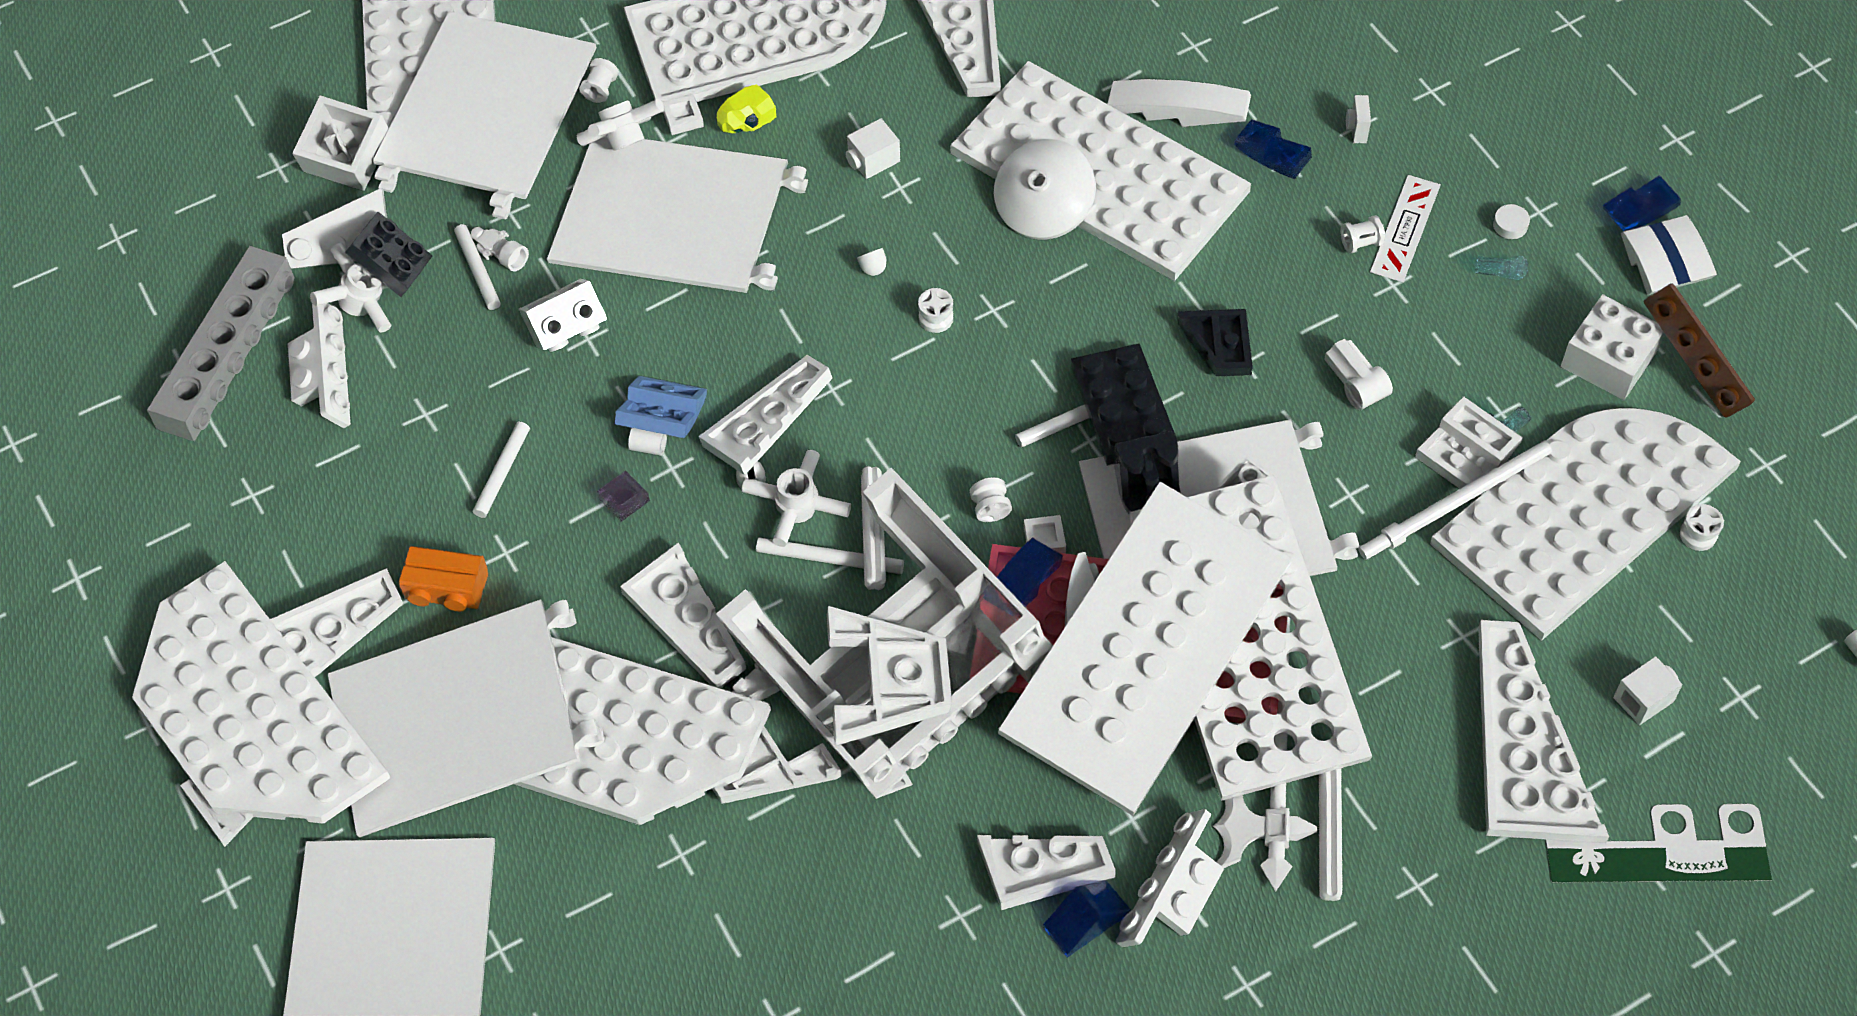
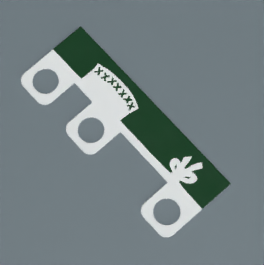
(1669, 856)

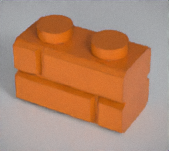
(443, 578)

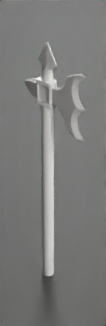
(1242, 826)

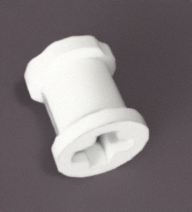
(597, 84)
(1362, 234)

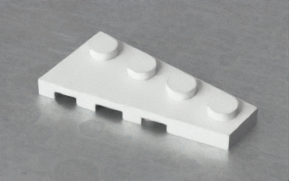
(680, 610)

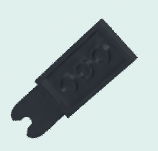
(1129, 421)

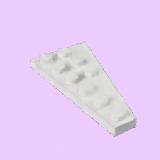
(968, 40)
(338, 620)
(1527, 757)

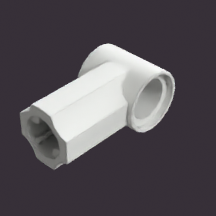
(1361, 381)

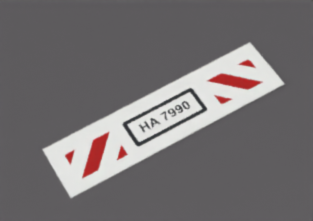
(1405, 228)

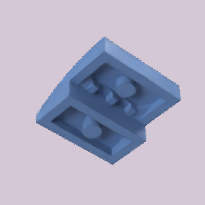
(661, 406)

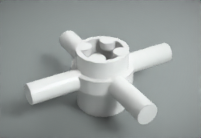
(620, 124)
(356, 291)
(796, 497)

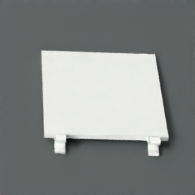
(484, 108)
(674, 213)
(1207, 461)
(462, 714)
(391, 928)

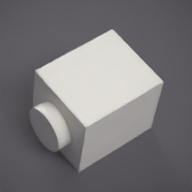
(873, 149)
(1648, 690)

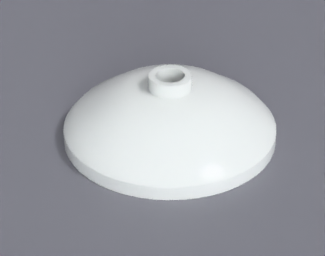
(1055, 205)

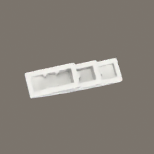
(1188, 101)

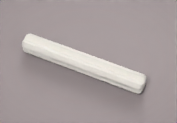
(872, 537)
(1330, 835)

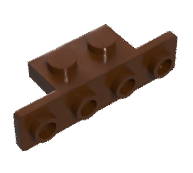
(1699, 350)

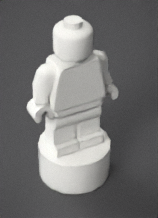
(493, 242)

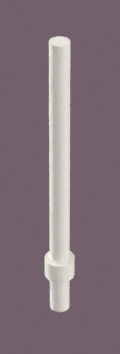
(1396, 533)

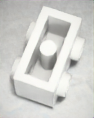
(563, 313)

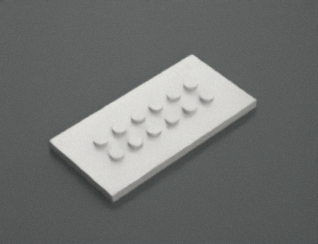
(1145, 648)

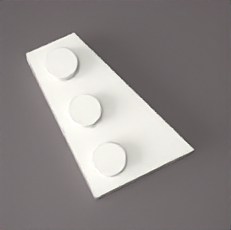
(312, 242)
(1040, 868)

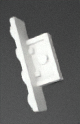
(319, 366)
(1177, 885)

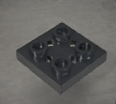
(389, 254)

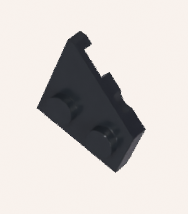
(1220, 339)

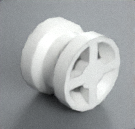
(942, 304)
(990, 499)
(1710, 523)

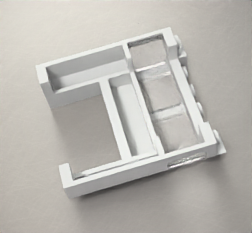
(953, 597)

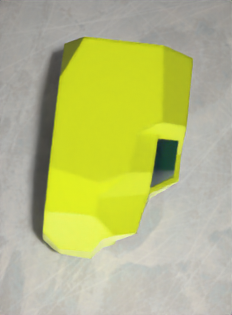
(746, 110)

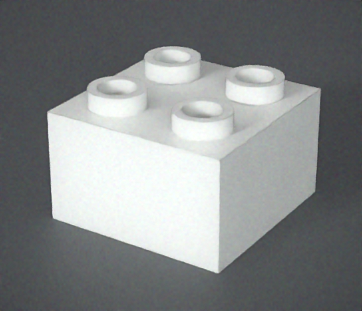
(340, 143)
(1613, 347)

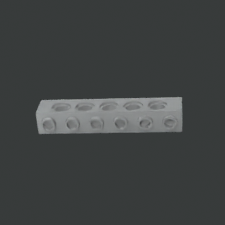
(221, 344)

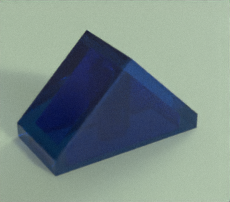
(1085, 915)

